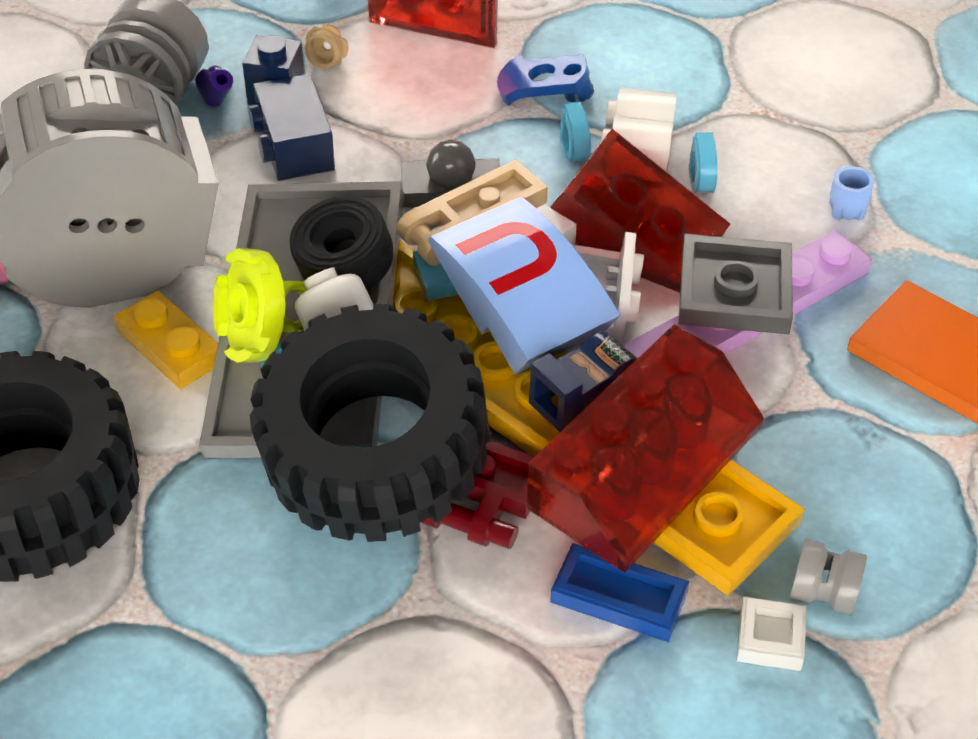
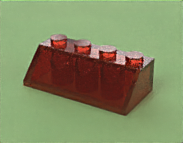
(643, 448)

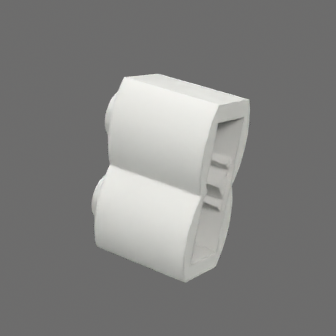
(644, 120)

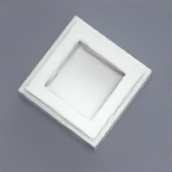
(772, 633)

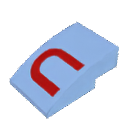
(523, 282)

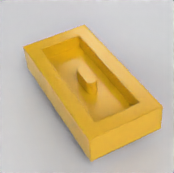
(168, 338)

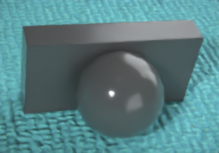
(447, 168)

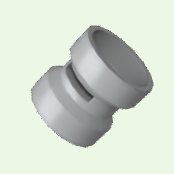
(842, 581)

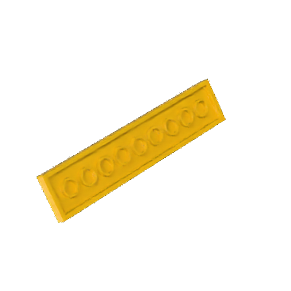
(716, 536)

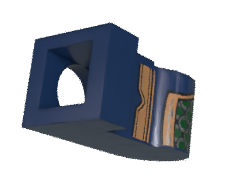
(576, 378)

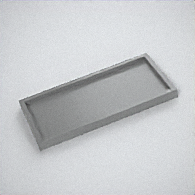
(267, 226)

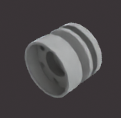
(154, 43)

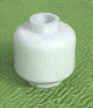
(330, 293)

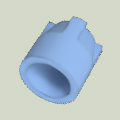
(851, 192)

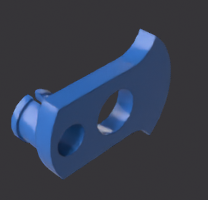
(517, 77)

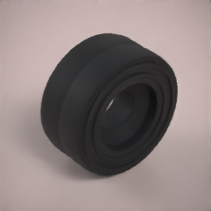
(338, 221)

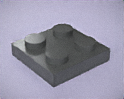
(736, 284)

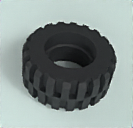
(358, 359)
(82, 491)

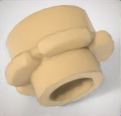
(318, 54)

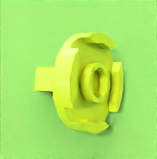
(252, 305)

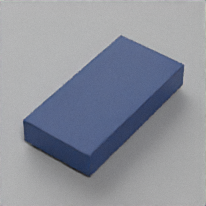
(634, 599)

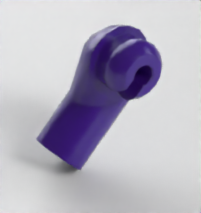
(213, 85)

